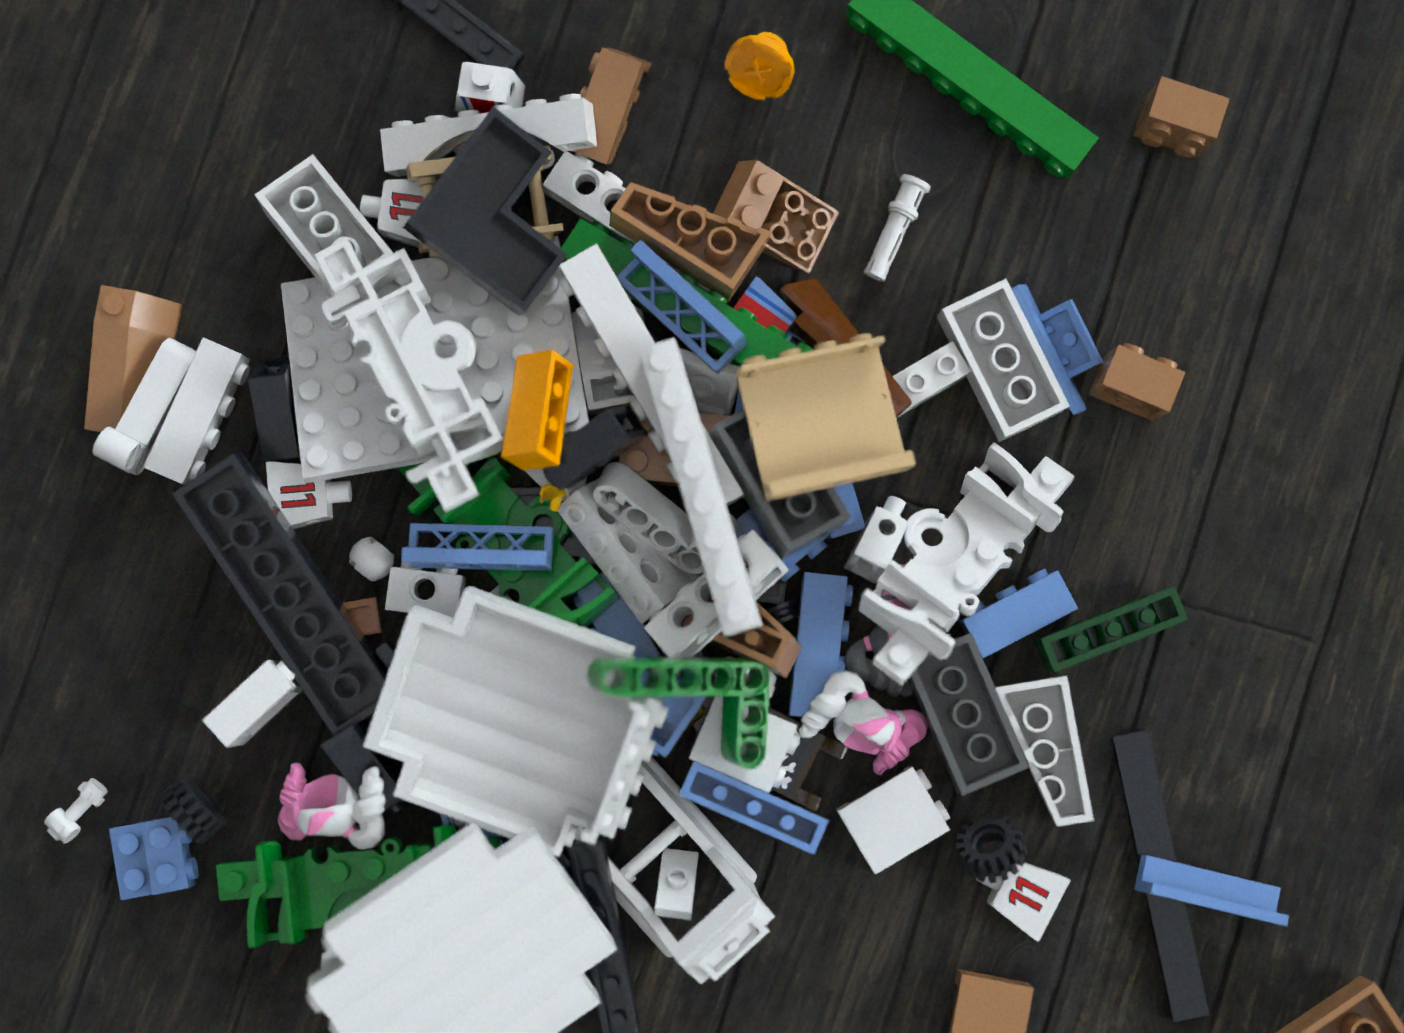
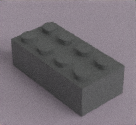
(788, 521)
(967, 717)

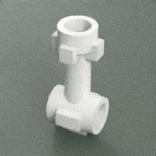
(63, 824)

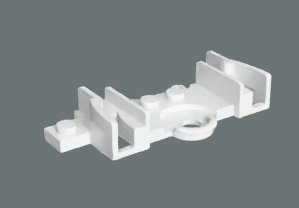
(406, 365)
(964, 562)

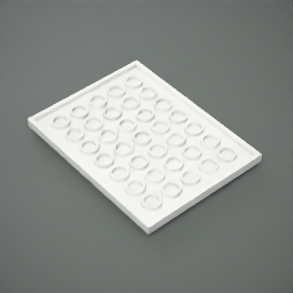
(343, 404)

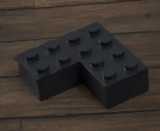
(470, 215)

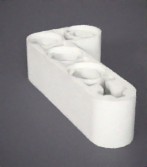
(142, 420)
(650, 516)

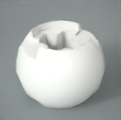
(371, 559)

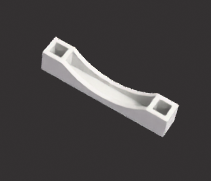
(563, 123)

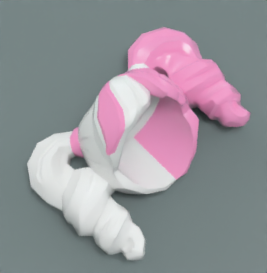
(863, 722)
(332, 807)

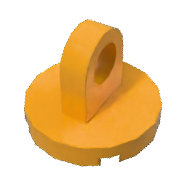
(760, 66)

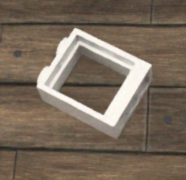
(253, 703)

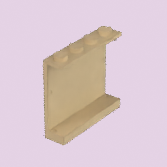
(821, 417)

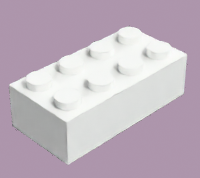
(316, 214)
(1004, 360)

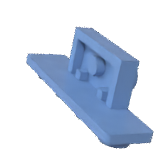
(1063, 342)

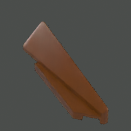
(823, 321)

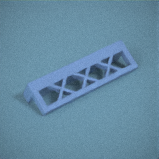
(694, 301)
(476, 557)
(1209, 889)

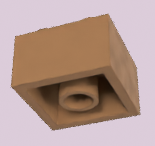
(1180, 117)
(1137, 382)

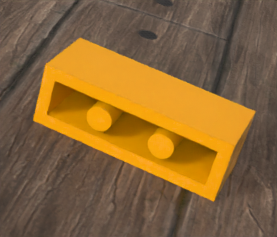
(537, 410)

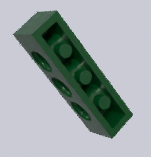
(1110, 629)

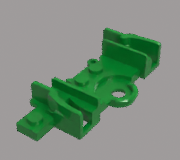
(502, 507)
(314, 888)

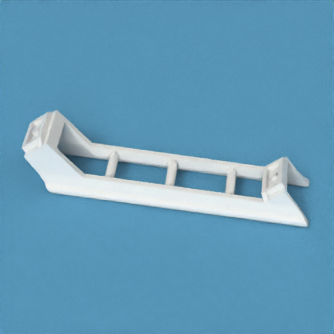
(732, 925)

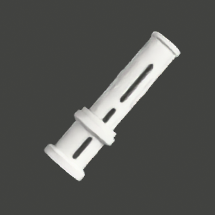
(902, 212)

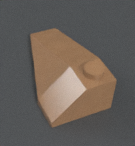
(124, 343)

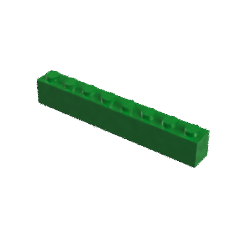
(975, 81)
(760, 340)

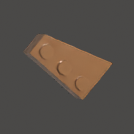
(612, 95)
(766, 644)

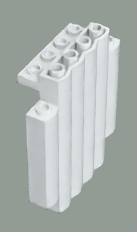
(507, 726)
(464, 945)

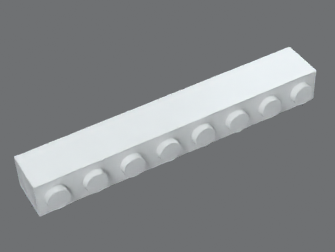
(621, 337)
(700, 487)

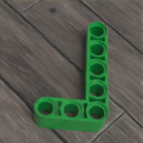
(697, 683)

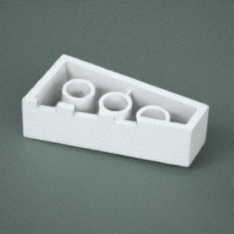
(1049, 739)

